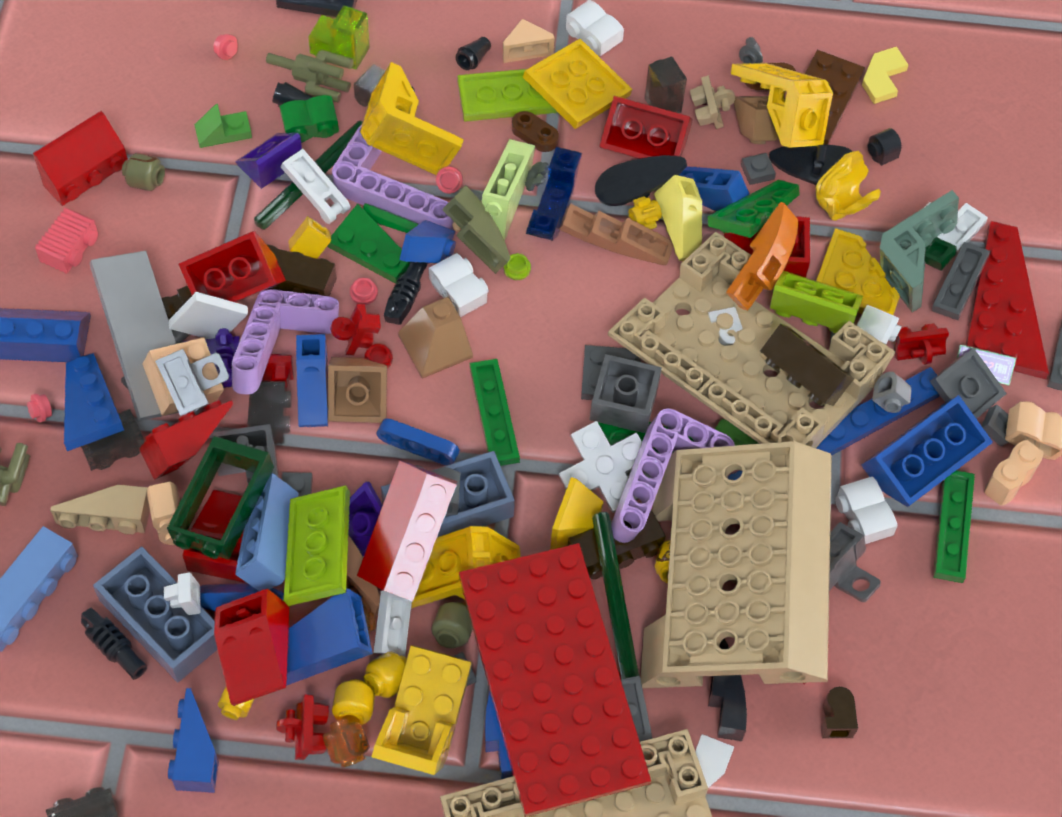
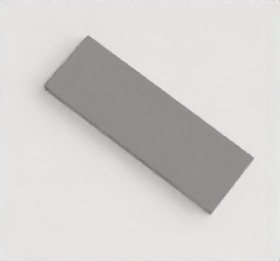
(134, 319)

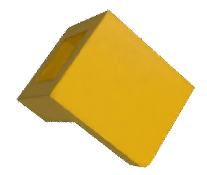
(310, 238)

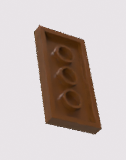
(843, 80)

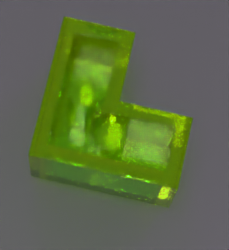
(343, 36)

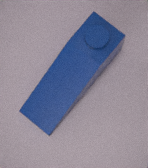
(717, 186)

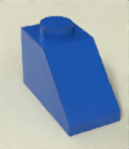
(428, 243)

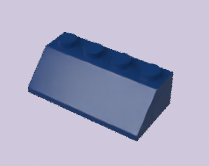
(42, 334)
(928, 452)

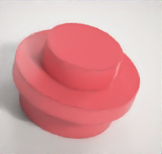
(225, 46)
(449, 179)
(363, 291)
(39, 407)

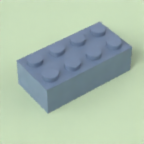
(482, 494)
(137, 601)

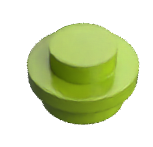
(517, 267)

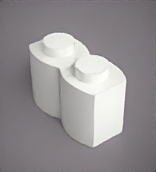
(594, 27)
(456, 280)
(866, 509)

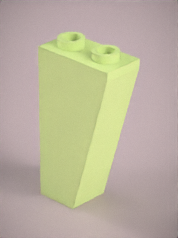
(508, 183)

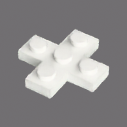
(603, 464)

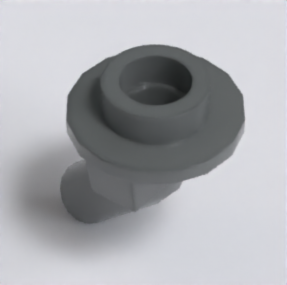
(751, 52)

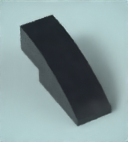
(729, 695)

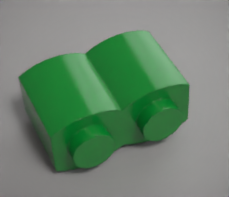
(310, 117)

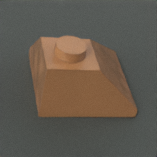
(755, 119)
(436, 338)
(356, 390)

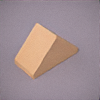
(527, 42)

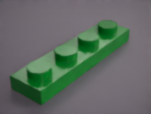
(494, 411)
(954, 527)

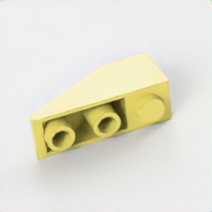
(682, 214)

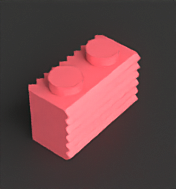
(67, 240)

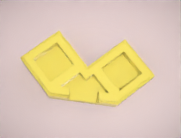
(877, 79)

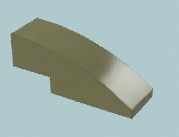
(478, 229)

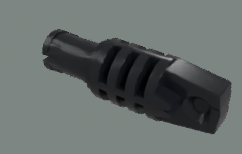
(404, 293)
(112, 643)

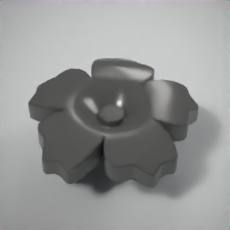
(536, 175)

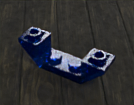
(557, 194)

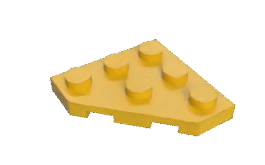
(854, 270)

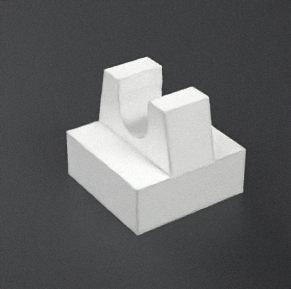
(184, 594)

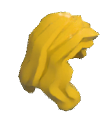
(839, 187)

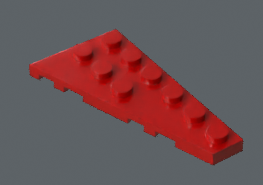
(1004, 306)

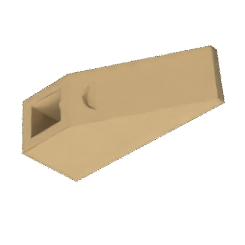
(112, 508)

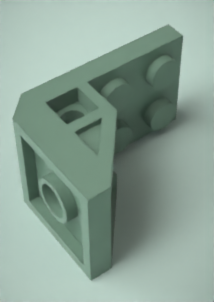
(904, 247)

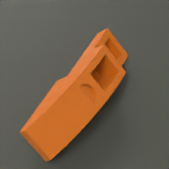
(771, 253)

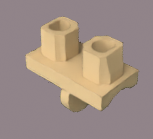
(705, 94)

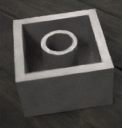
(625, 393)

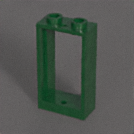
(229, 453)

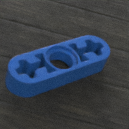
(418, 442)

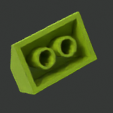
(814, 302)

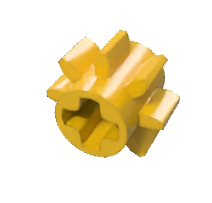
(645, 212)

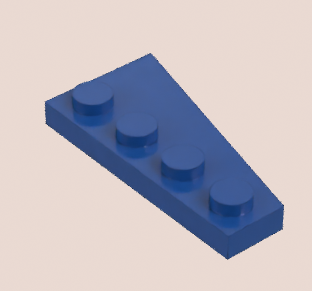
(88, 404)

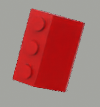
(644, 130)
(80, 158)
(233, 269)

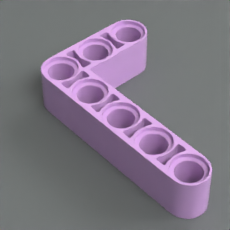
(361, 185)
(271, 312)
(655, 464)

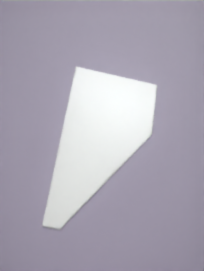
(713, 758)

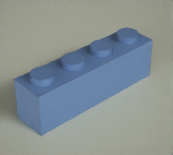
(265, 537)
(31, 580)

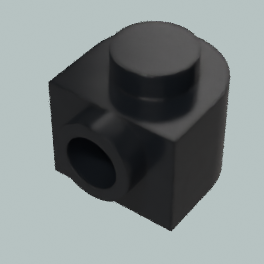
(884, 146)

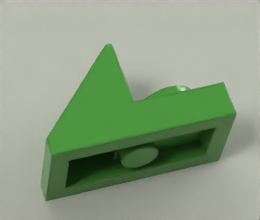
(218, 129)

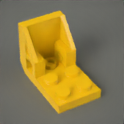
(805, 111)
(400, 131)
(460, 552)
(425, 711)

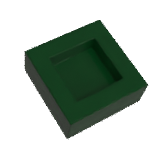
(939, 253)

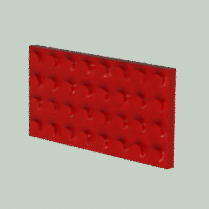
(553, 680)

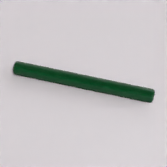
(292, 192)
(615, 595)

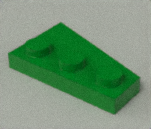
(368, 245)

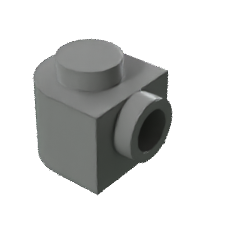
(891, 392)

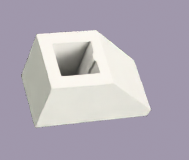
(879, 324)

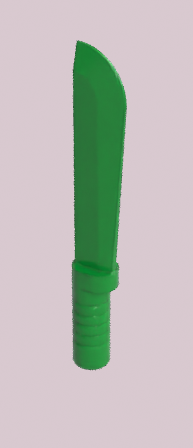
(389, 219)

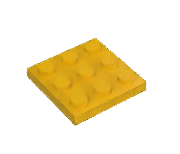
(577, 83)

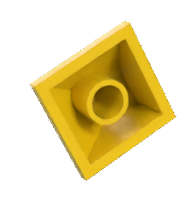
(574, 513)

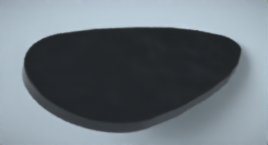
(807, 162)
(636, 178)

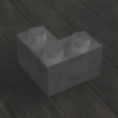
(255, 437)

